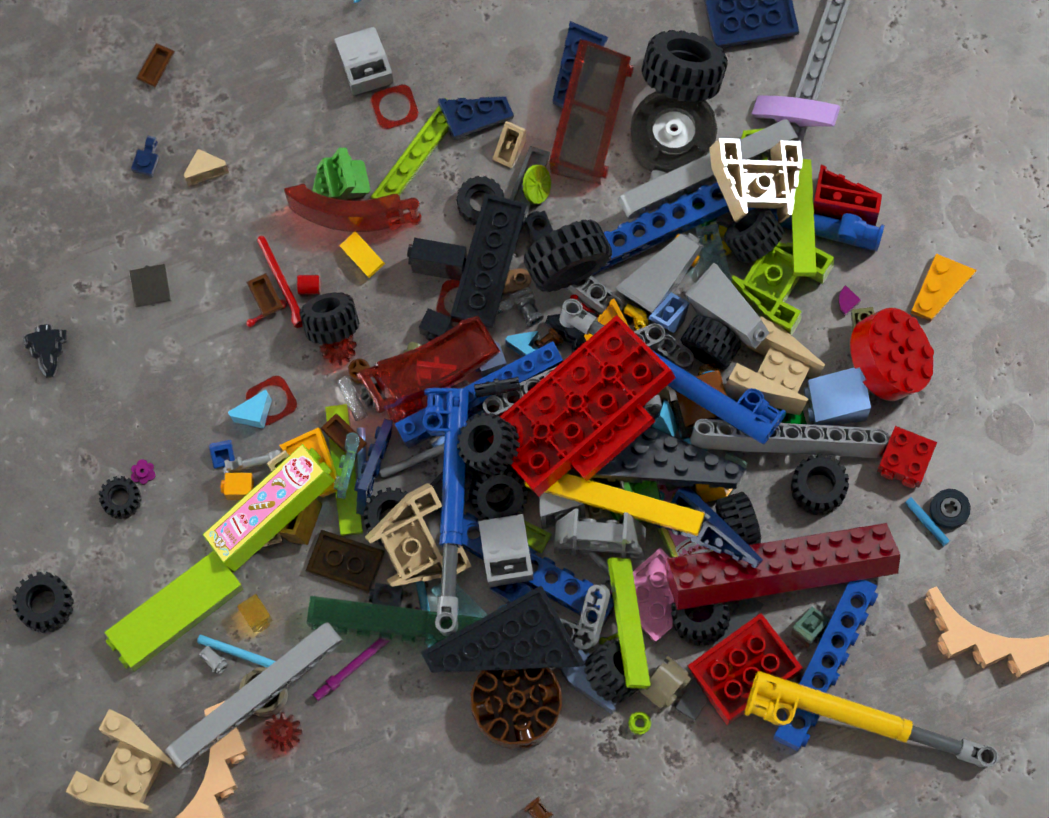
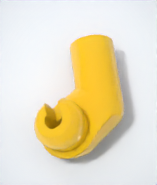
(639, 316)

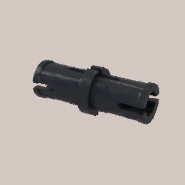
(497, 387)

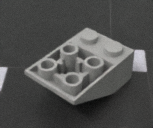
(364, 61)
(505, 550)

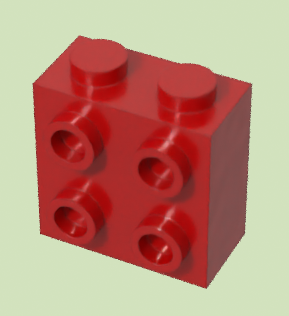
(906, 457)

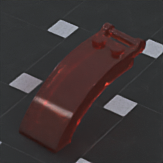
(352, 215)
(430, 365)

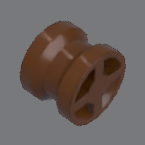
(355, 367)

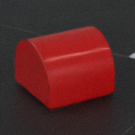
(308, 284)

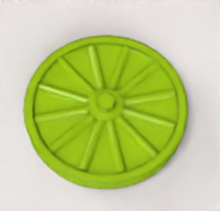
(537, 184)

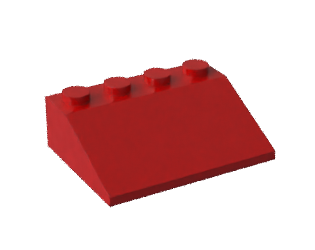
(731, 666)

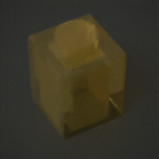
(255, 614)

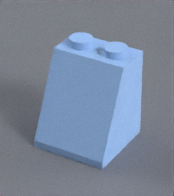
(838, 398)

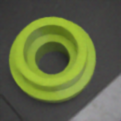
(639, 716)

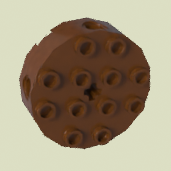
(521, 724)

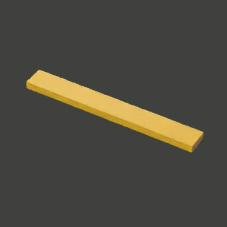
(623, 501)

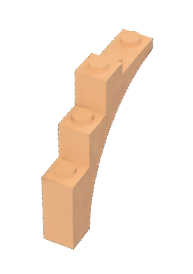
(988, 648)
(218, 777)

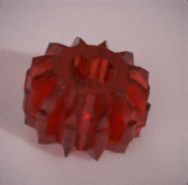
(340, 353)
(403, 411)
(274, 731)

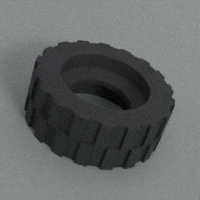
(468, 189)

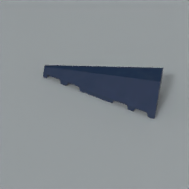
(714, 531)

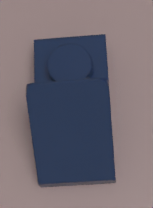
(511, 591)

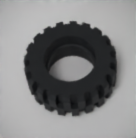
(684, 66)
(567, 255)

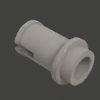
(213, 660)

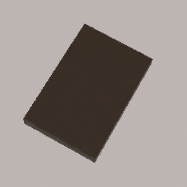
(345, 561)

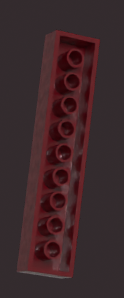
(785, 566)

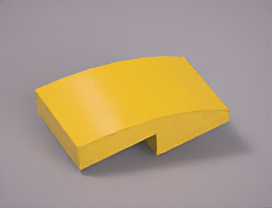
(362, 254)

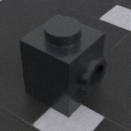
(434, 324)

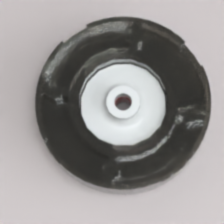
(671, 132)

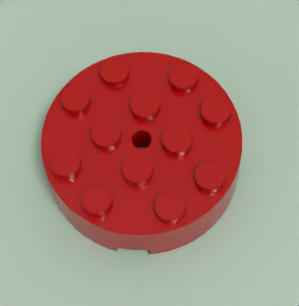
(892, 354)

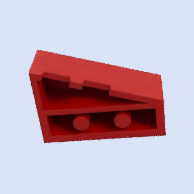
(840, 196)

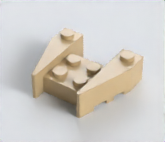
(757, 181)
(780, 373)
(410, 540)
(128, 771)

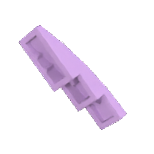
(798, 110)

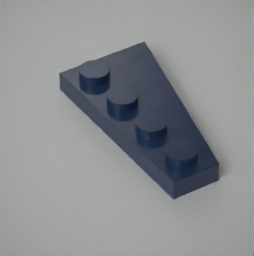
(575, 33)
(371, 468)

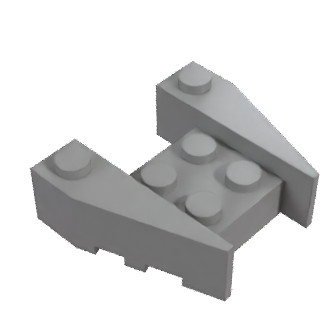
(604, 537)

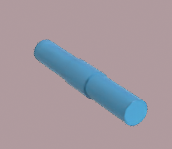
(927, 521)

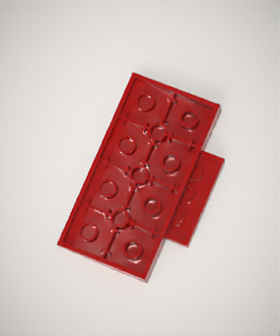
(586, 407)

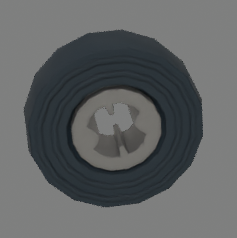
(943, 499)

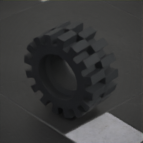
(113, 486)

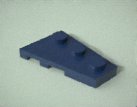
(471, 115)

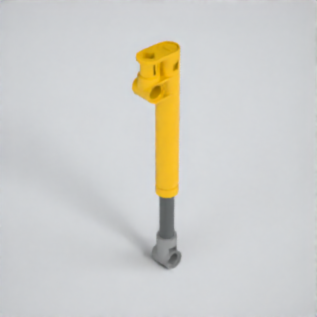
(775, 693)

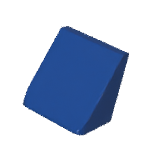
(220, 452)

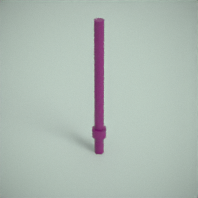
(333, 682)

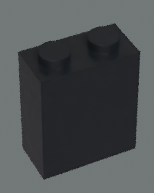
(437, 258)

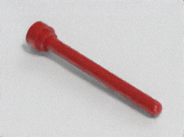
(296, 319)

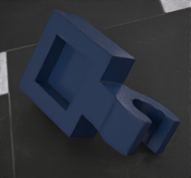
(146, 161)

